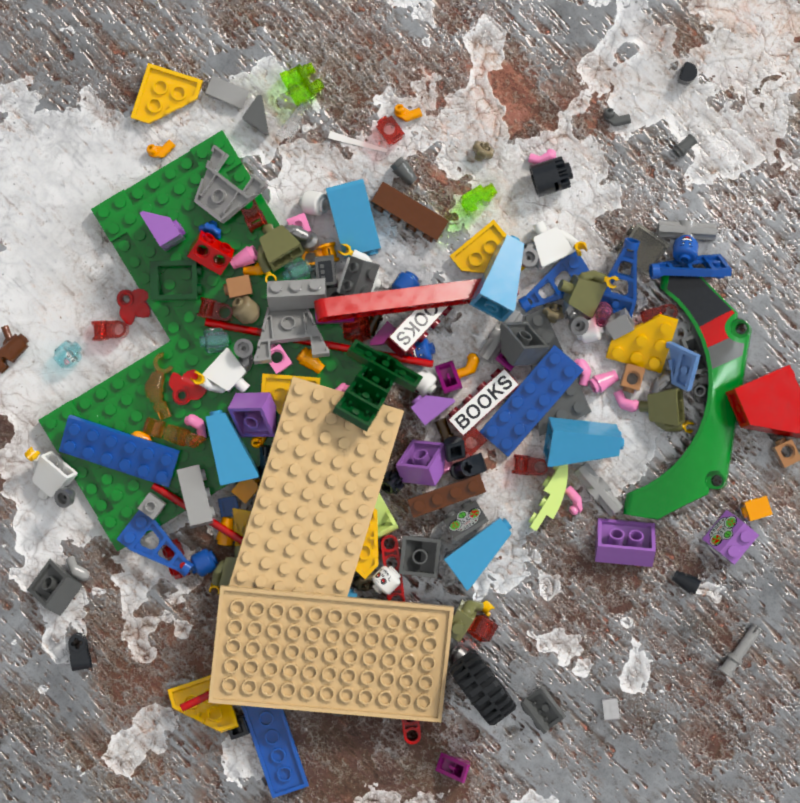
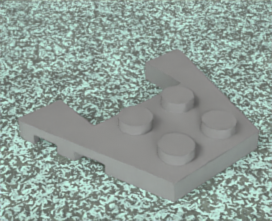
(221, 196)
(286, 327)

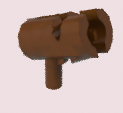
(12, 347)

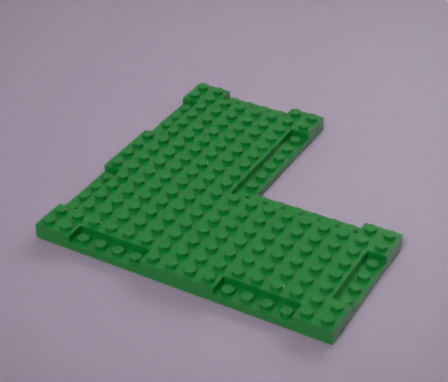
(122, 399)

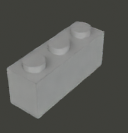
(295, 293)
(195, 496)

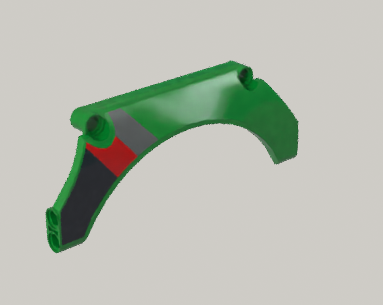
(713, 444)

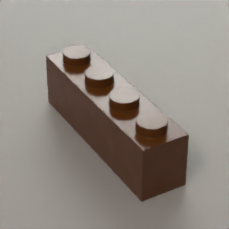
(410, 212)
(446, 495)

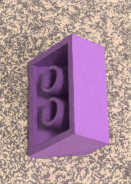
(164, 229)
(625, 542)

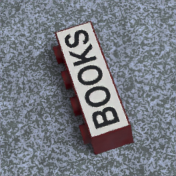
(415, 329)
(483, 402)

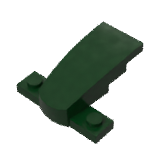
(372, 384)

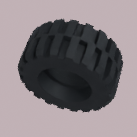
(482, 687)

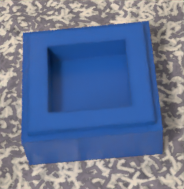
(226, 505)

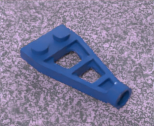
(571, 264)
(714, 267)
(621, 301)
(137, 529)

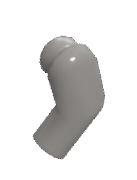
(77, 571)

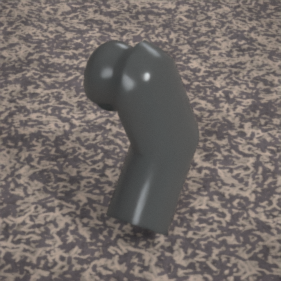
(614, 119)

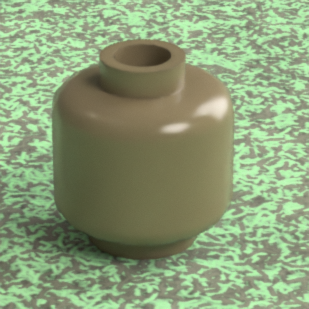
(245, 310)

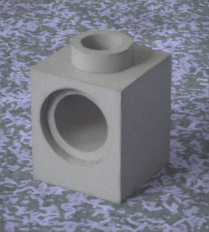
(619, 324)
(152, 505)

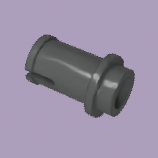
(681, 148)

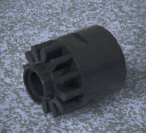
(551, 176)

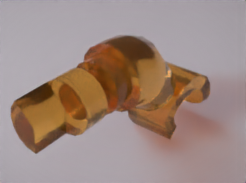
(154, 388)
(172, 433)

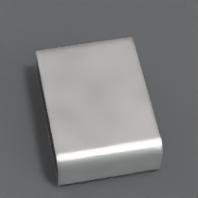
(610, 709)

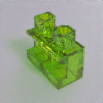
(298, 84)
(476, 196)

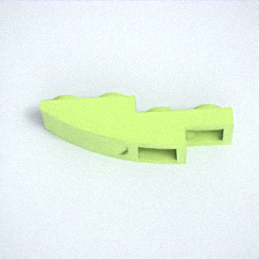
(555, 487)

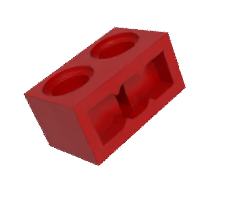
(208, 256)

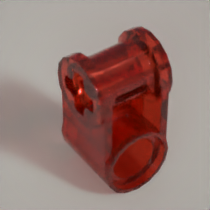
(252, 215)
(212, 310)
(650, 313)
(105, 330)
(527, 465)

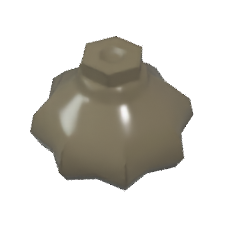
(482, 150)
(553, 312)
(364, 584)

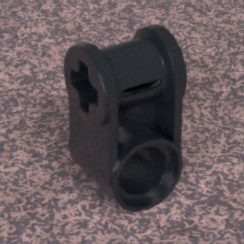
(468, 467)
(79, 656)

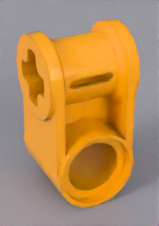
(322, 250)

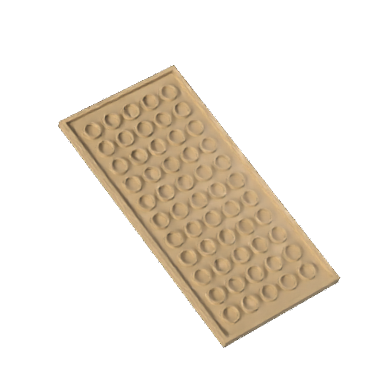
(314, 495)
(330, 654)

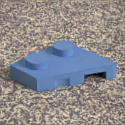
(682, 365)

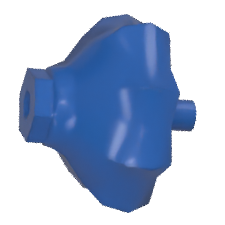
(211, 227)

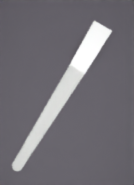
(335, 136)

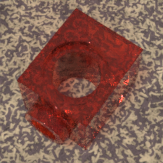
(392, 138)
(357, 330)
(480, 440)
(482, 628)

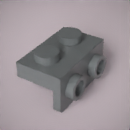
(359, 276)
(542, 709)

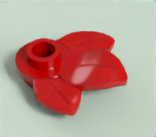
(135, 307)
(184, 384)

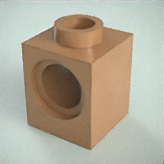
(238, 286)
(638, 372)
(793, 457)

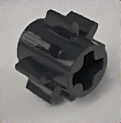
(392, 482)

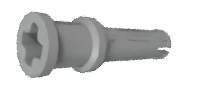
(734, 658)

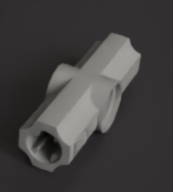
(674, 229)
(493, 345)
(598, 489)

